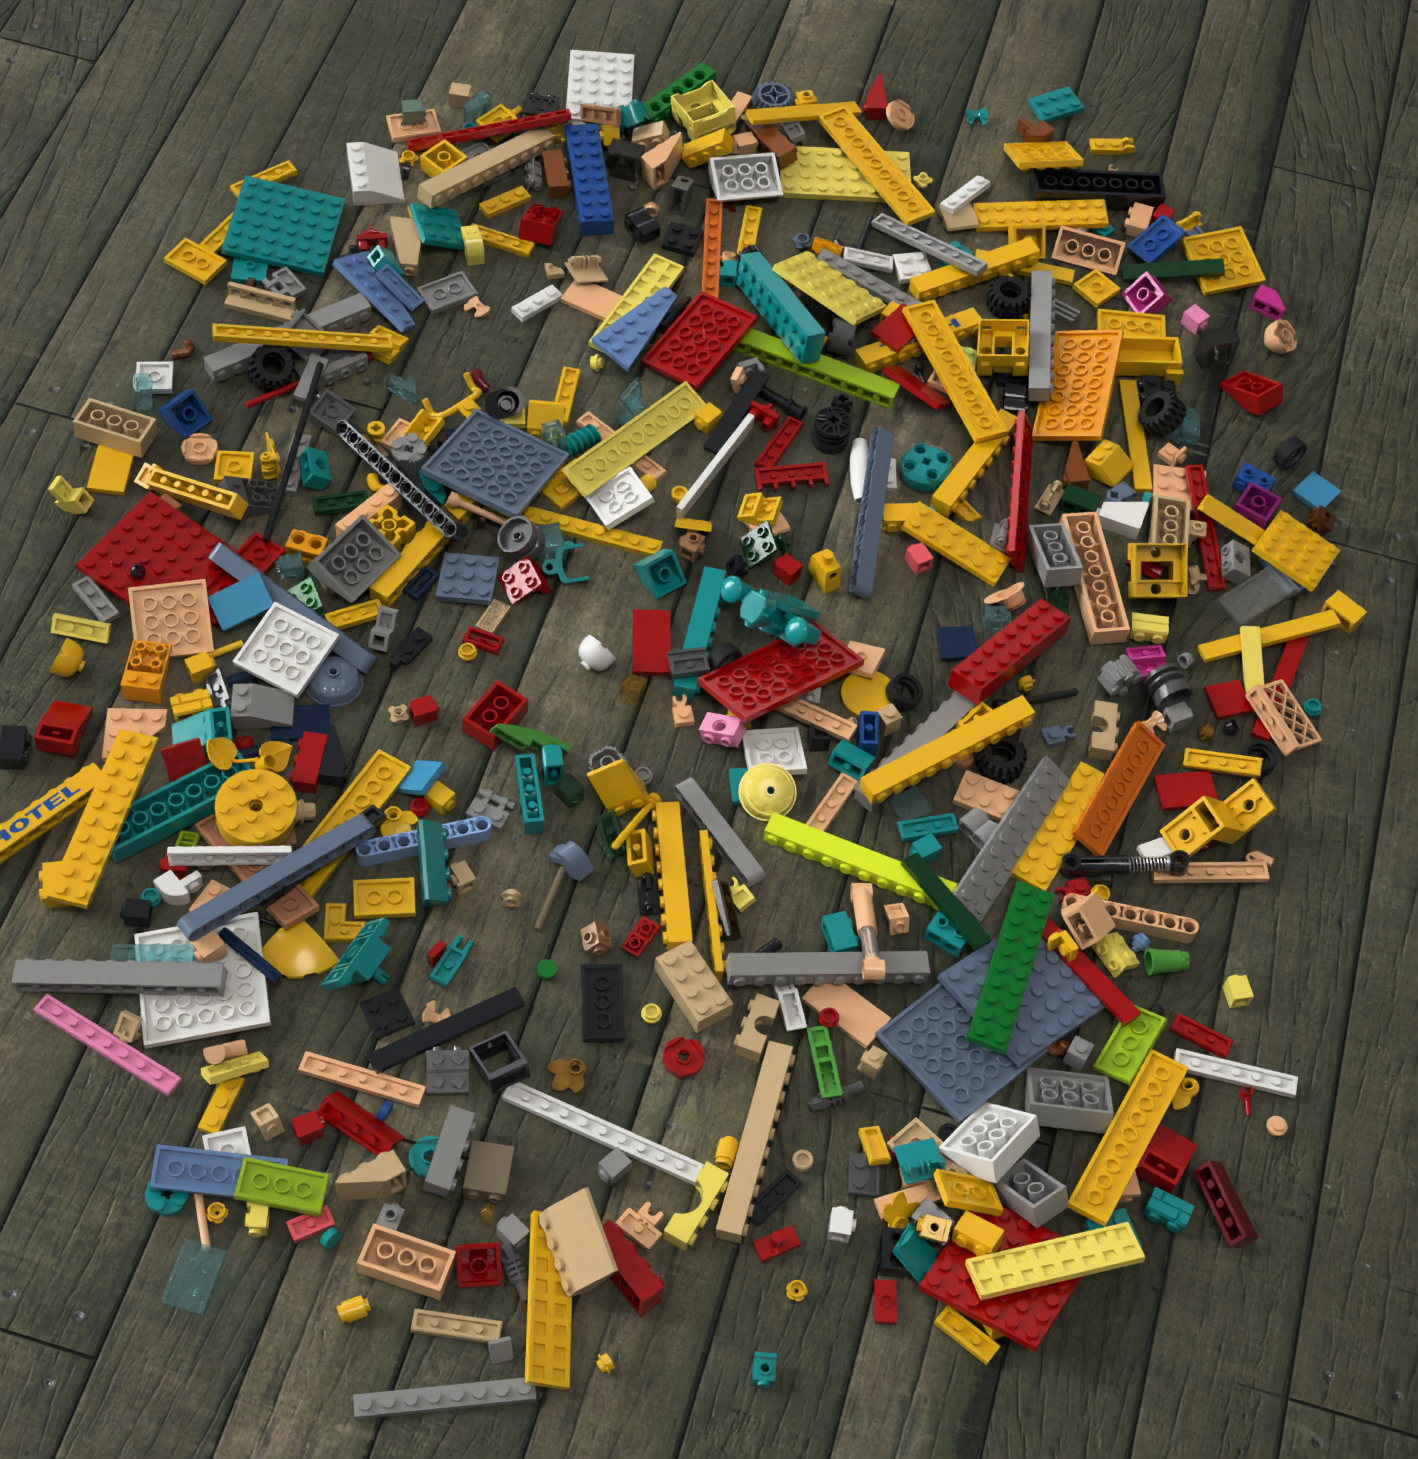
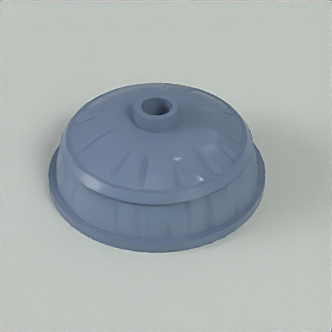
(337, 688)

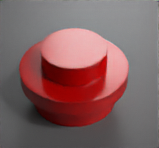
(419, 807)
(829, 1017)

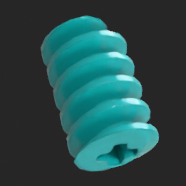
(582, 439)

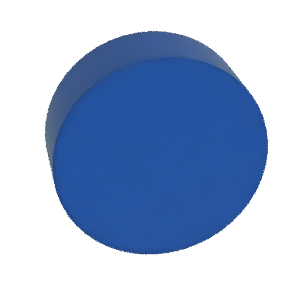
(385, 1111)

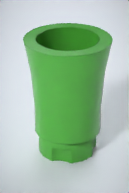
(1165, 961)

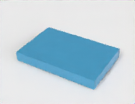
(241, 602)

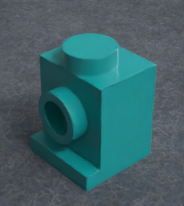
(728, 274)
(765, 1361)

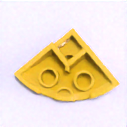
(299, 952)

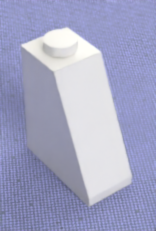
(1123, 517)

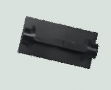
(648, 895)

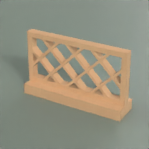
(1275, 721)

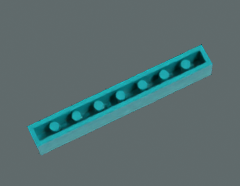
(701, 626)

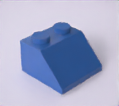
(185, 413)

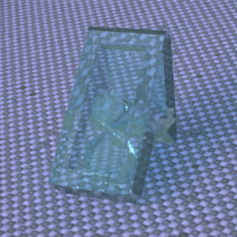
(404, 389)

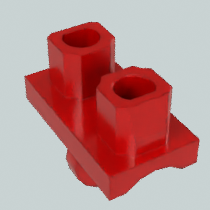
(371, 237)
(765, 414)

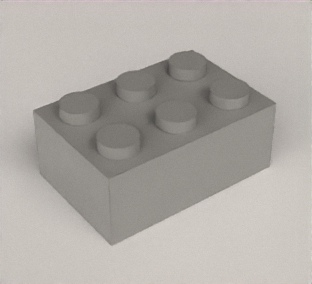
(1031, 1193)

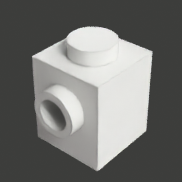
(841, 1224)

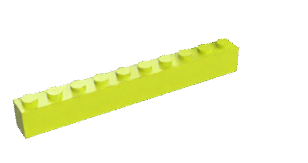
(846, 857)

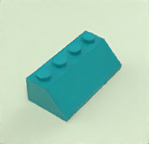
(432, 863)

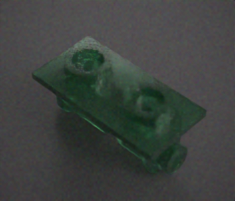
(1060, 600)

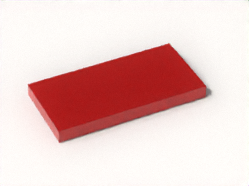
(917, 387)
(651, 642)

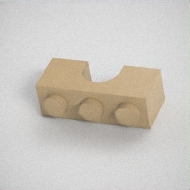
(1102, 744)
(762, 1012)

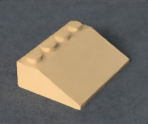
(578, 1243)

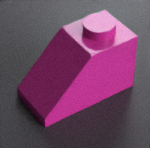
(1268, 303)

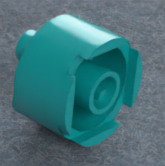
(633, 115)

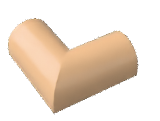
(225, 1051)

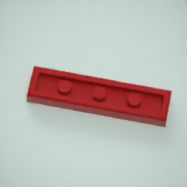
(779, 443)

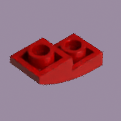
(641, 937)

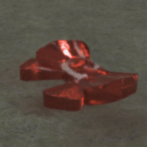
(730, 206)

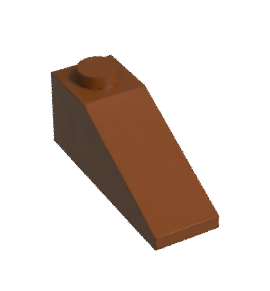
(1075, 469)

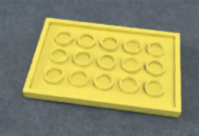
(829, 287)

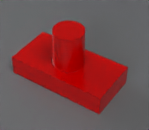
(776, 1244)

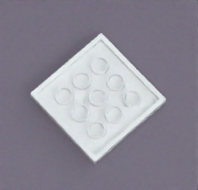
(286, 649)

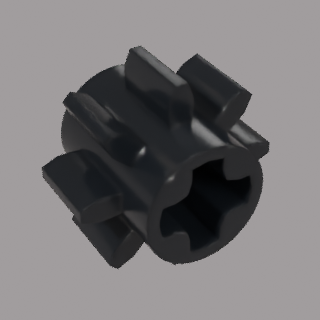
(842, 401)

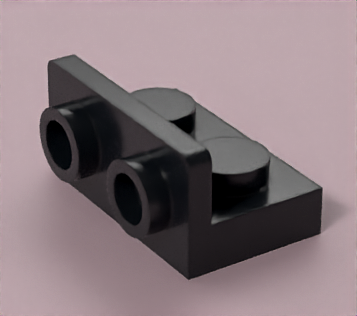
(539, 104)

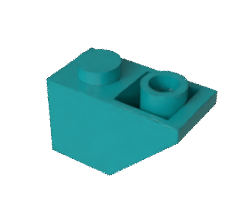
(381, 256)

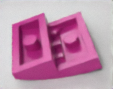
(1146, 658)

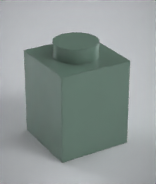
(412, 111)

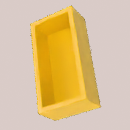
(1148, 355)

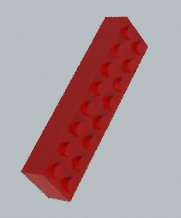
(1008, 651)

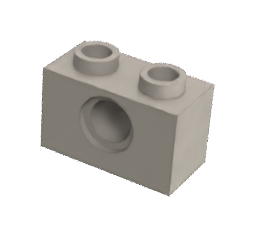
(1235, 562)

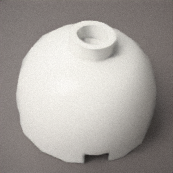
(594, 655)

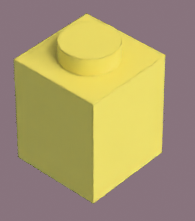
(1237, 991)

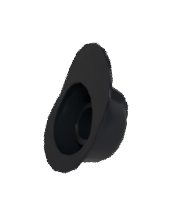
(504, 402)

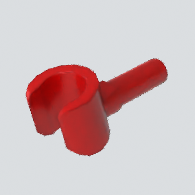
(1246, 1097)

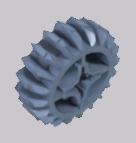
(772, 95)

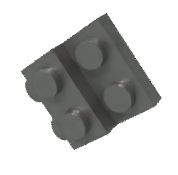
(329, 411)
(447, 1072)

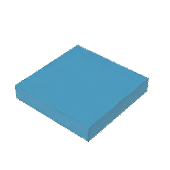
(1316, 491)
(421, 777)

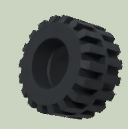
(1008, 297)
(277, 355)
(1162, 413)
(998, 770)

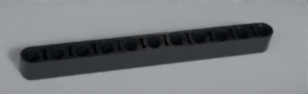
(401, 480)

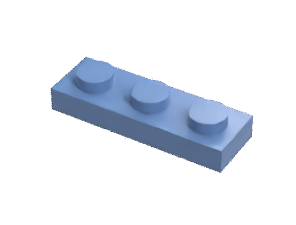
(399, 287)

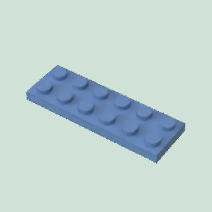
(199, 1170)

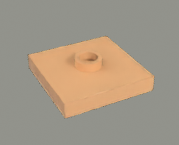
(872, 658)

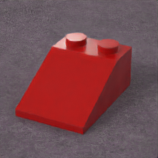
(1254, 391)

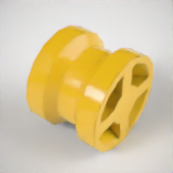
(376, 431)

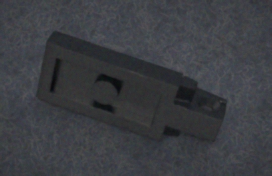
(410, 648)

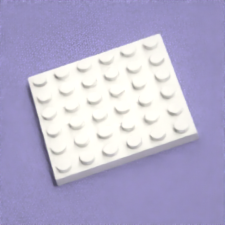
(193, 1017)

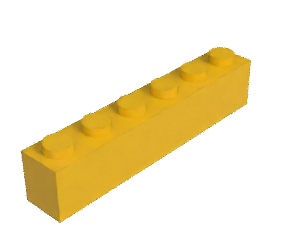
(197, 493)

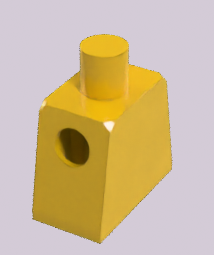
(825, 570)

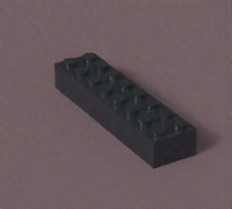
(1116, 187)

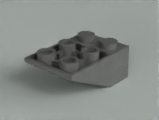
(257, 493)

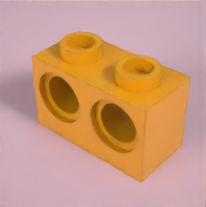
(307, 543)

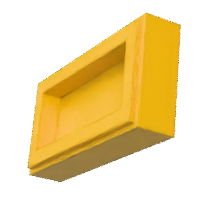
(874, 1145)

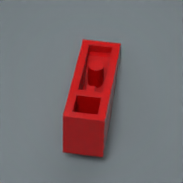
(876, 101)

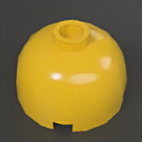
(68, 660)

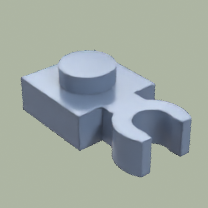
(1055, 736)

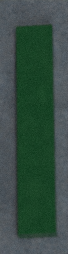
(1175, 269)
(946, 901)

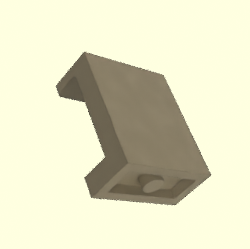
(488, 1171)

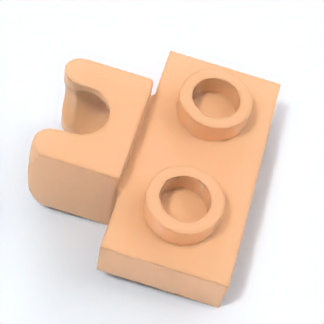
(641, 1226)

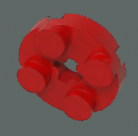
(680, 1068)

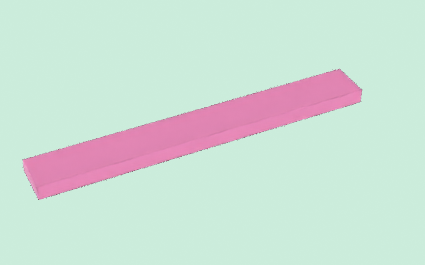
(108, 1045)

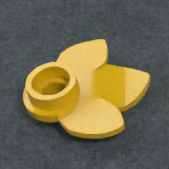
(399, 824)
(1183, 1095)
(898, 1211)

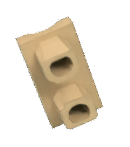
(1193, 576)

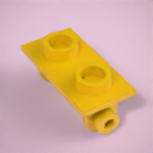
(1189, 222)

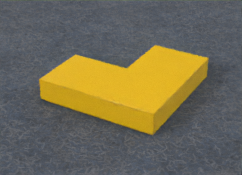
(336, 927)

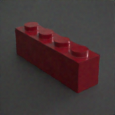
(1225, 1204)

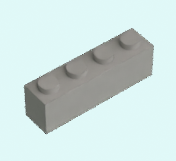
(448, 1151)

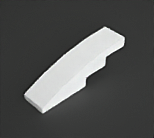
(790, 1006)

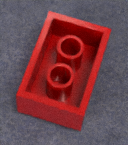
(495, 707)

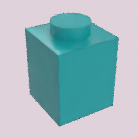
(927, 848)

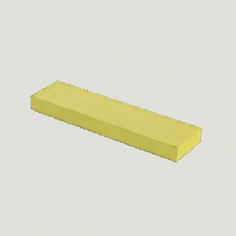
(1251, 656)

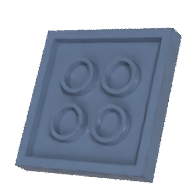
(467, 578)

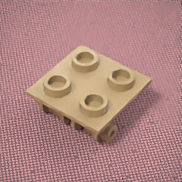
(586, 269)

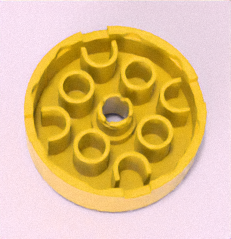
(255, 791)

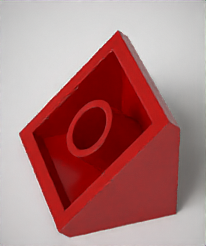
(478, 1264)

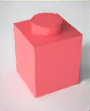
(918, 558)

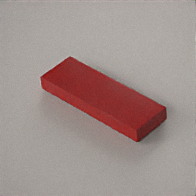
(1201, 1035)

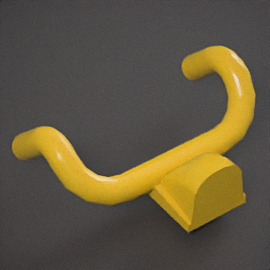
(465, 406)

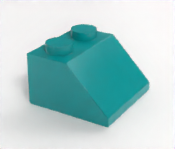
(660, 572)

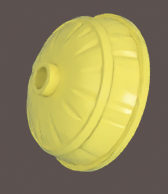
(754, 793)

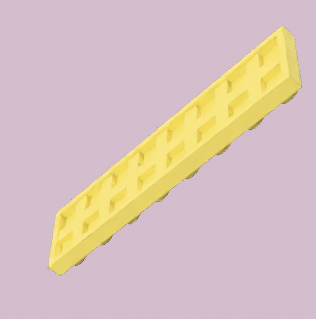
(653, 277)
(1054, 1260)

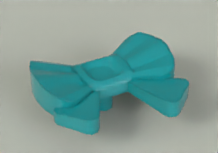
(980, 114)

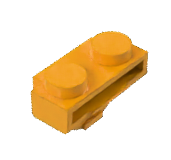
(819, 244)

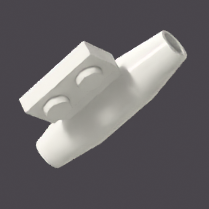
(858, 464)

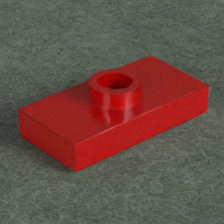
(885, 1302)

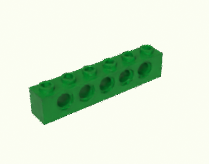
(660, 105)

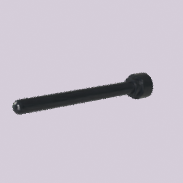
(1041, 698)

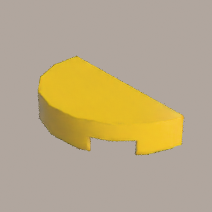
(967, 512)

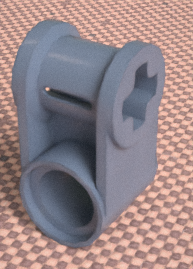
(1121, 493)

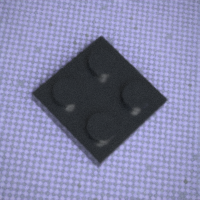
(682, 239)
(387, 1013)

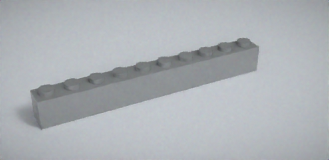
(332, 318)
(1040, 336)
(937, 725)
(822, 968)
(119, 977)

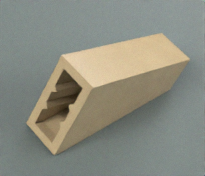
(406, 244)

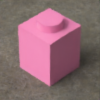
(1195, 319)

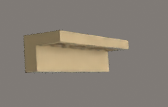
(260, 305)

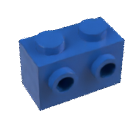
(1255, 475)

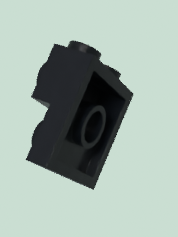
(1151, 383)

